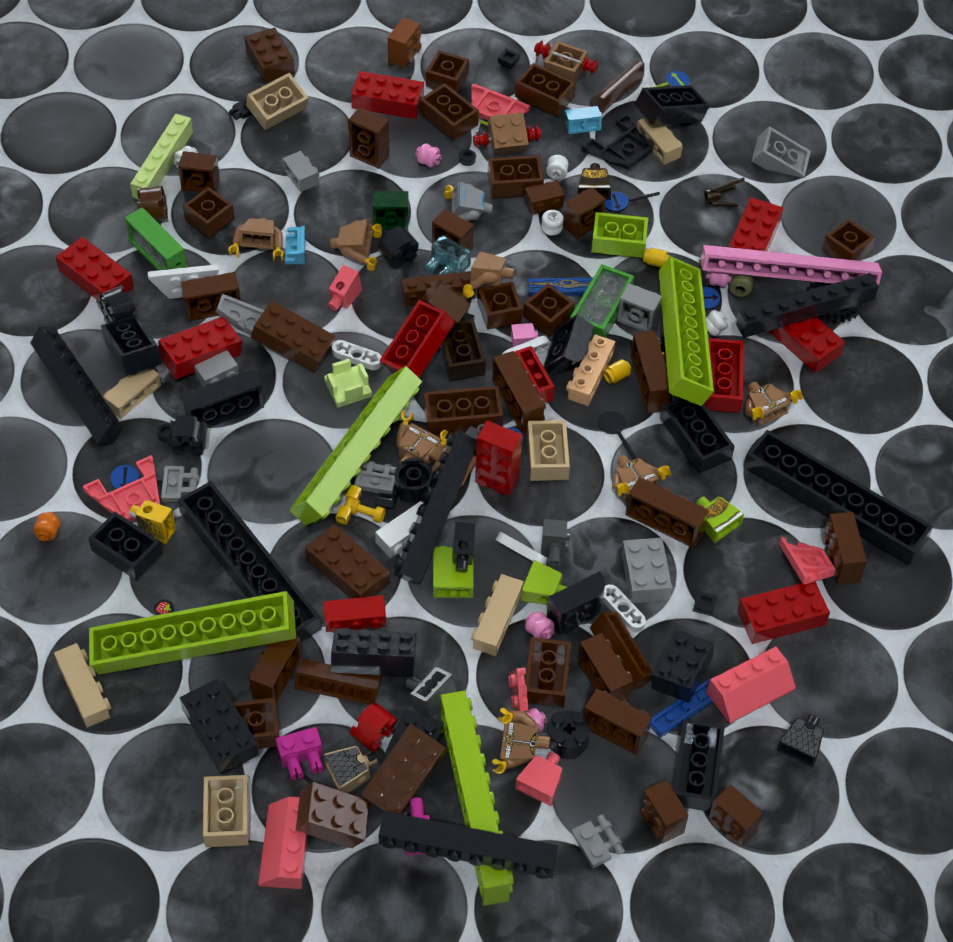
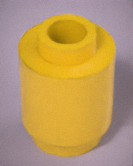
(655, 257)
(617, 371)

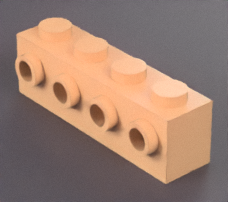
(590, 371)

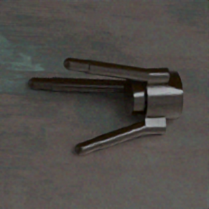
(713, 194)

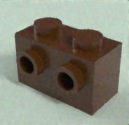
(544, 197)

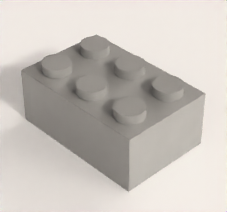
(646, 570)

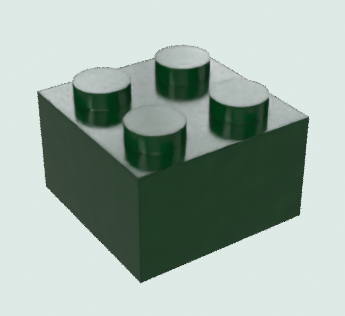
(391, 209)

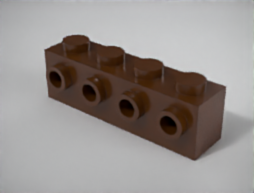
(414, 288)

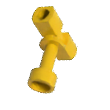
(353, 506)

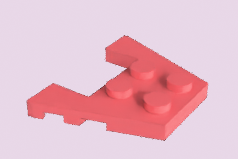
(131, 494)

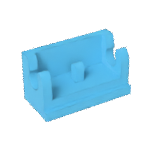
(583, 120)
(295, 246)

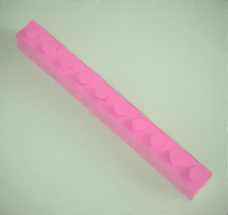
(785, 265)

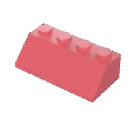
(751, 685)
(283, 847)

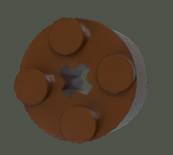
(153, 201)

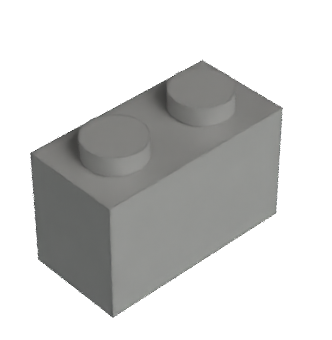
(300, 171)
(216, 368)

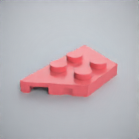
(493, 103)
(808, 561)
(519, 689)

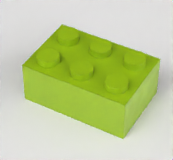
(619, 235)

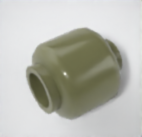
(741, 285)

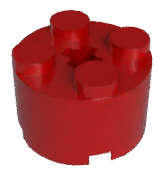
(373, 726)

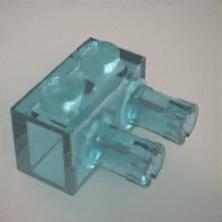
(450, 255)

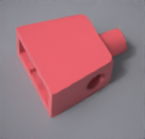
(344, 288)
(541, 778)

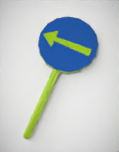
(675, 79)

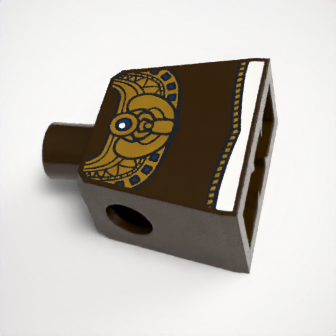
(596, 178)

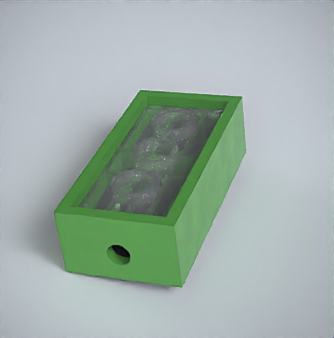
(154, 241)
(602, 299)

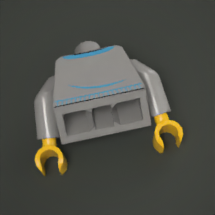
(467, 201)

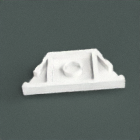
(170, 280)

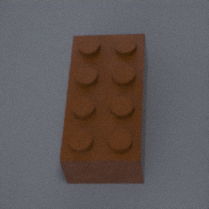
(292, 336)
(650, 370)
(517, 390)
(462, 408)
(667, 512)
(347, 564)
(405, 771)

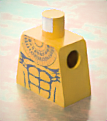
(155, 520)

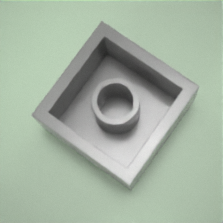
(639, 308)

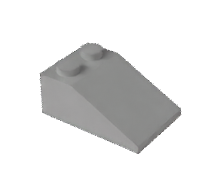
(780, 154)

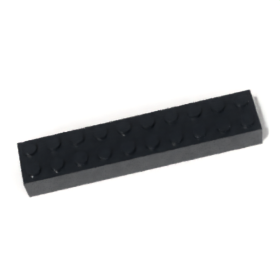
(834, 493)
(243, 553)

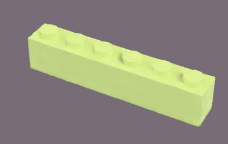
(162, 155)

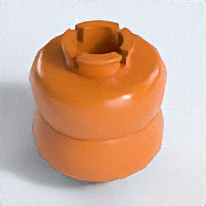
(46, 526)

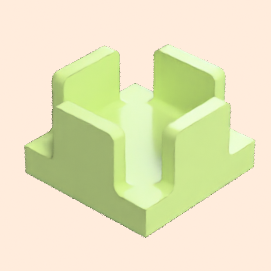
(347, 383)

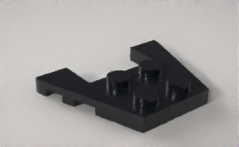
(626, 149)

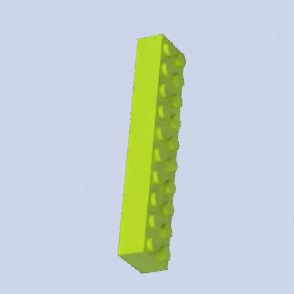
(685, 332)
(355, 447)
(192, 633)
(473, 787)

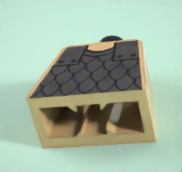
(349, 767)

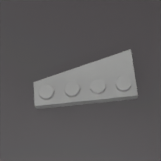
(239, 312)

